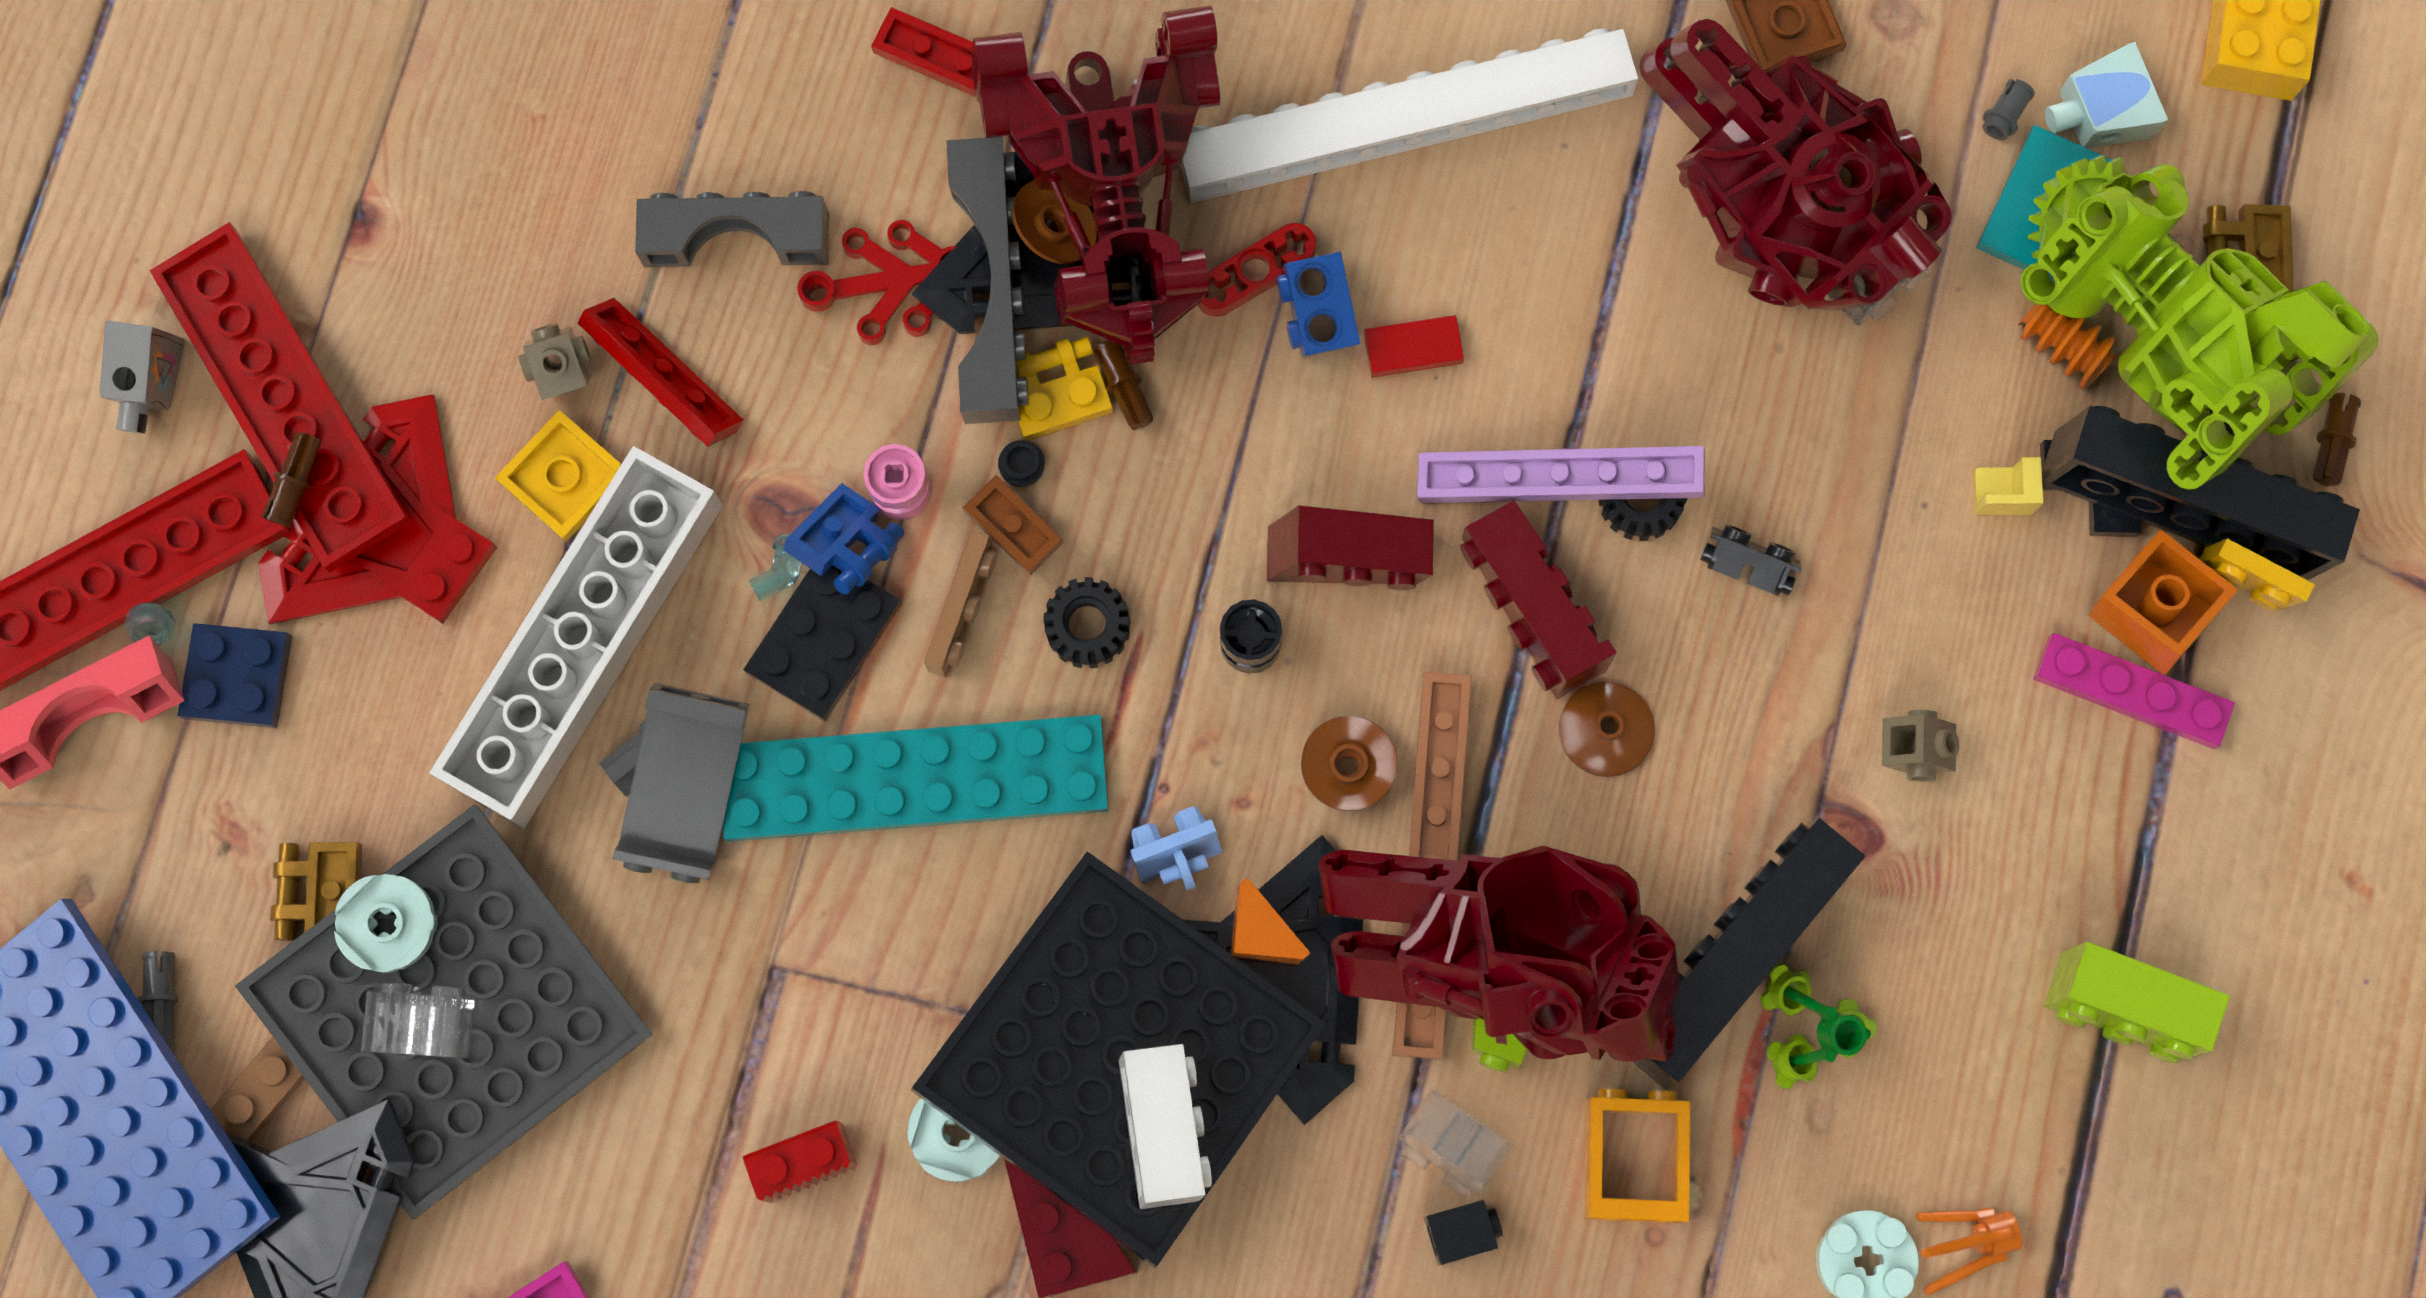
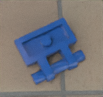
(833, 528)

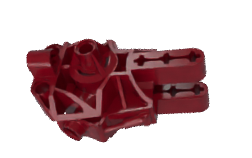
(1756, 179)
(1515, 940)

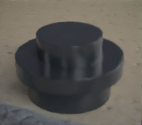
(1021, 463)

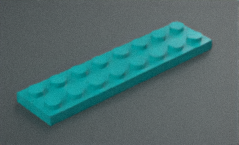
(917, 778)

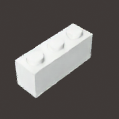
(1164, 1126)

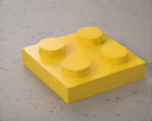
(560, 475)
(2266, 581)

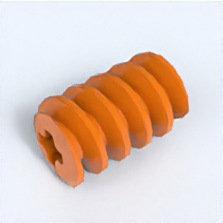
(2069, 342)

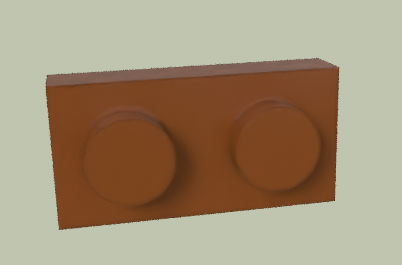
(1013, 525)

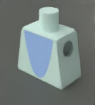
(2109, 101)

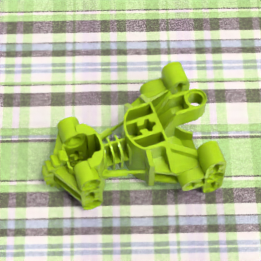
(2204, 332)

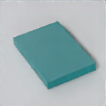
(2008, 225)

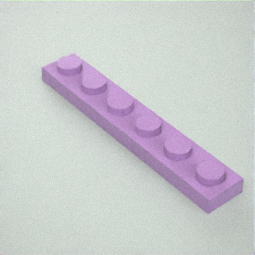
(1562, 474)

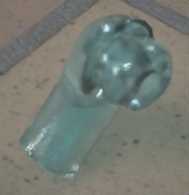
(783, 573)

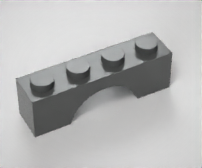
(675, 228)

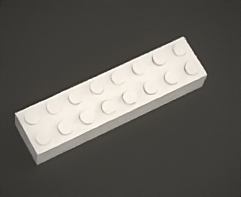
(577, 637)

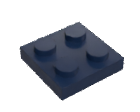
(235, 675)

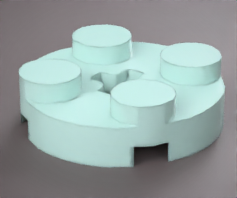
(356, 923)
(936, 1155)
(1885, 1238)

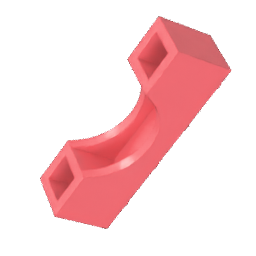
(130, 681)

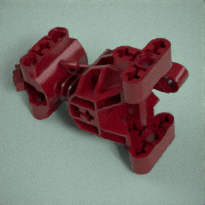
(1104, 158)

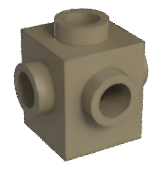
(550, 377)
(1919, 745)

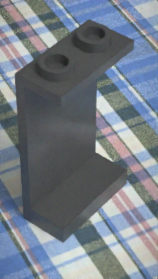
(681, 783)

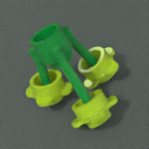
(1838, 1032)

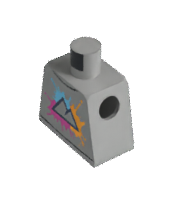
(139, 371)

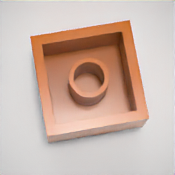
(2162, 602)

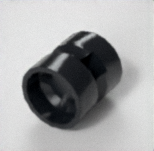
(1250, 636)

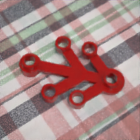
(896, 279)

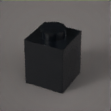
(1463, 1231)

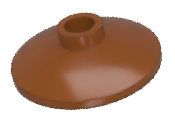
(1041, 224)
(1352, 739)
(1602, 752)

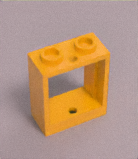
(1633, 1209)

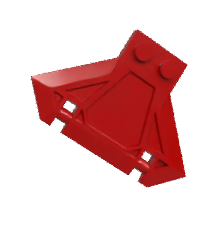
(423, 562)

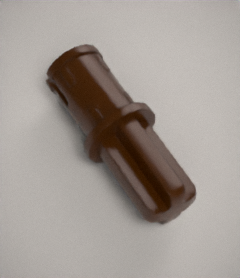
(1123, 384)
(2336, 440)
(292, 480)

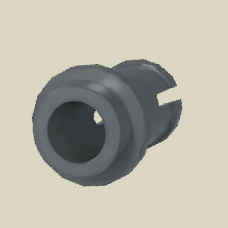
(2003, 118)

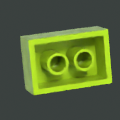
(2135, 1003)

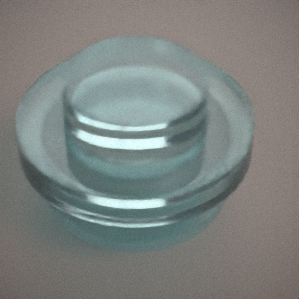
(150, 620)

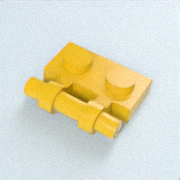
(1064, 400)

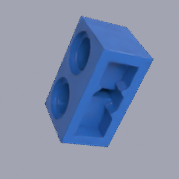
(1332, 303)

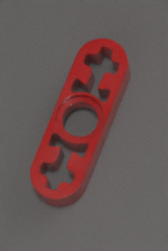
(1260, 250)

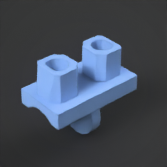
(1176, 854)

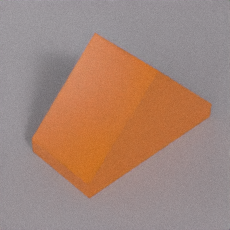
(1260, 930)

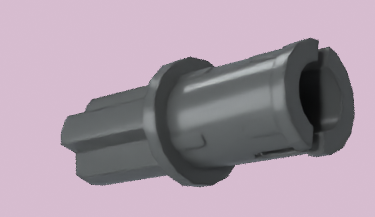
(158, 992)

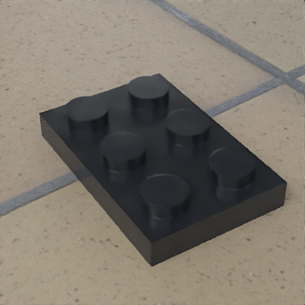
(821, 641)

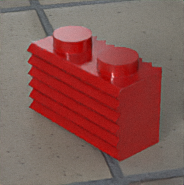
(800, 1161)

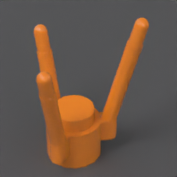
(1992, 1235)

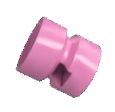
(897, 481)

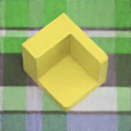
(2009, 489)

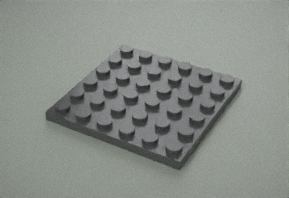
(540, 1018)

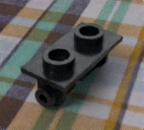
(1769, 564)

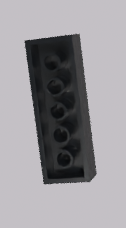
(2126, 470)
(1753, 940)

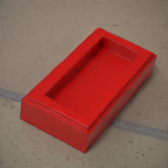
(1413, 346)

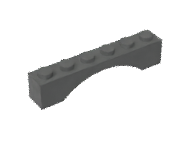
(989, 372)

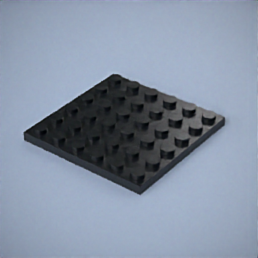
(1044, 1040)

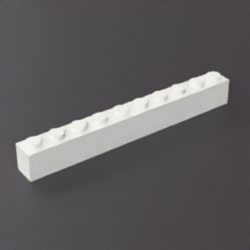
(1408, 114)

